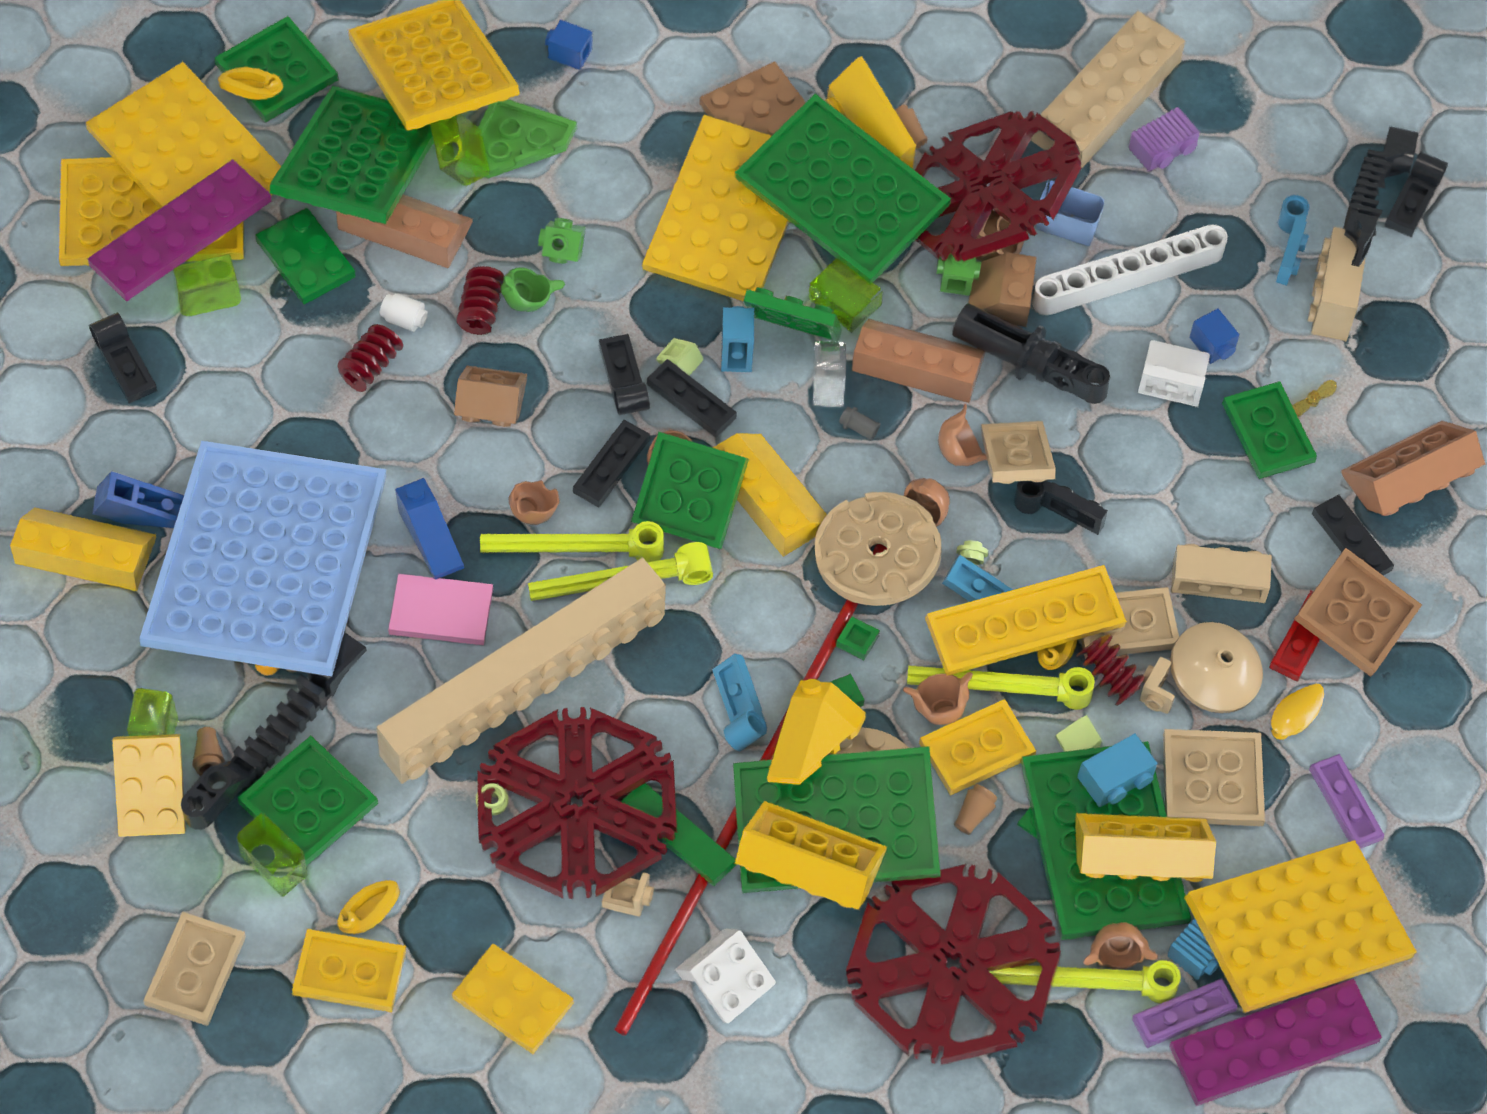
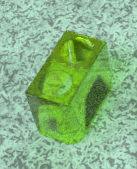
(470, 145)
(192, 286)
(846, 294)
(152, 713)
(255, 835)

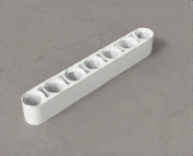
(1119, 279)

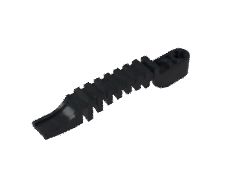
(1376, 166)
(269, 742)

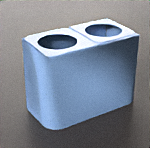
(1075, 228)

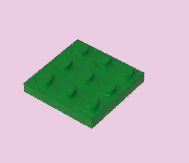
(288, 54)
(793, 314)
(690, 489)
(309, 798)

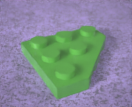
(522, 135)

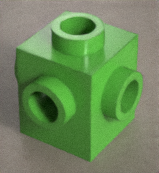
(572, 239)
(957, 276)

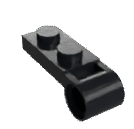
(1416, 194)
(122, 357)
(623, 375)
(1062, 502)

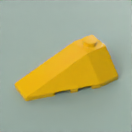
(813, 727)

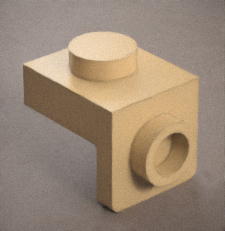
(1152, 694)
(629, 896)

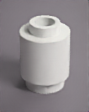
(403, 311)

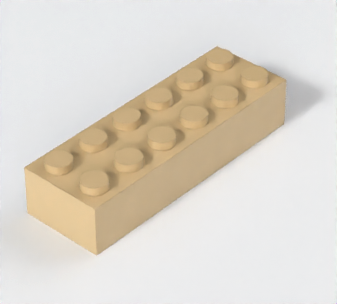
(1113, 85)

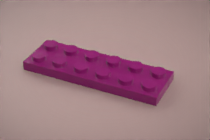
(179, 230)
(1275, 1042)

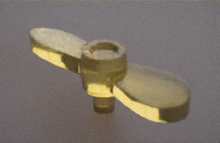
(1313, 398)

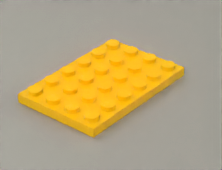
(433, 63)
(177, 136)
(104, 203)
(713, 225)
(1300, 925)

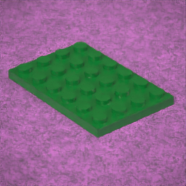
(353, 157)
(842, 188)
(868, 794)
(1083, 902)

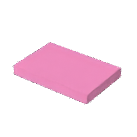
(440, 609)

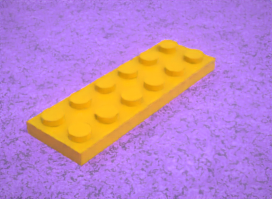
(1025, 620)

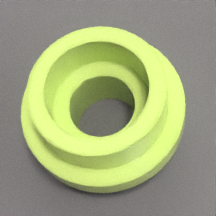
(973, 551)
(500, 794)

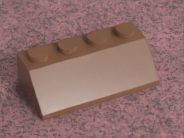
(414, 230)
(917, 360)
(1415, 467)

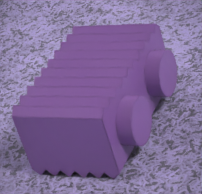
(1164, 140)

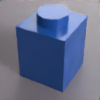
(569, 44)
(1214, 335)

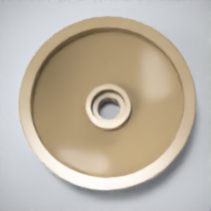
(1206, 677)

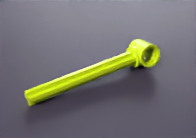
(582, 542)
(689, 564)
(1022, 684)
(1102, 978)

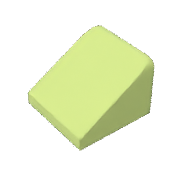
(682, 354)
(1079, 736)

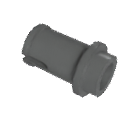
(859, 423)

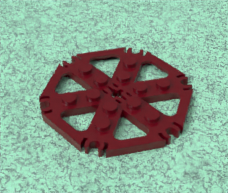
(1006, 176)
(577, 780)
(947, 985)

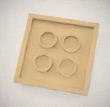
(1214, 776)

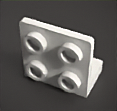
(1174, 373)
(727, 973)

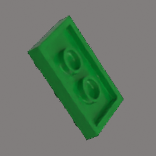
(305, 255)
(1269, 430)

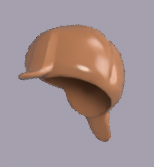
(959, 442)
(931, 496)
(941, 697)
(1119, 947)

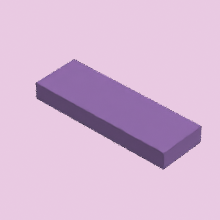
(1346, 801)
(1184, 1013)

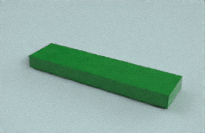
(690, 842)

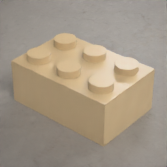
(1336, 288)

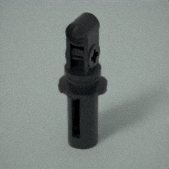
(1033, 354)

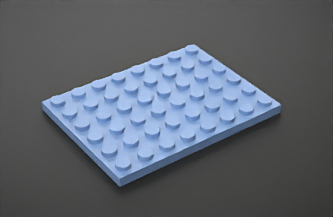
(264, 558)

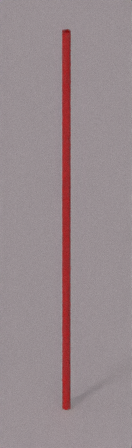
(724, 837)

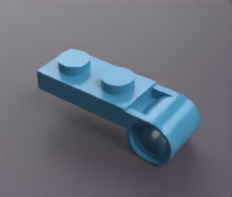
(1297, 241)
(972, 581)
(740, 703)

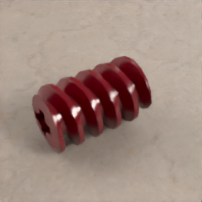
(480, 300)
(368, 355)
(1112, 668)

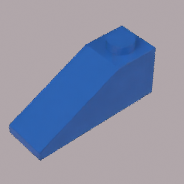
(136, 502)
(428, 528)

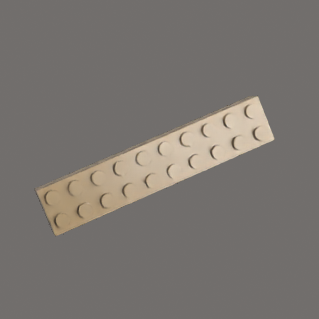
(521, 671)

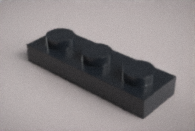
(691, 398)
(611, 463)
(1349, 533)

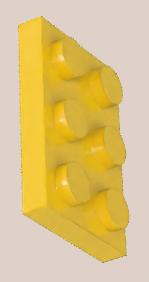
(977, 747)
(149, 785)
(349, 970)
(513, 998)

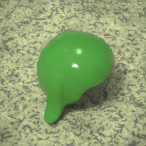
(527, 290)

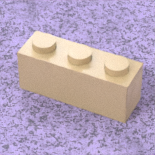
(1221, 573)

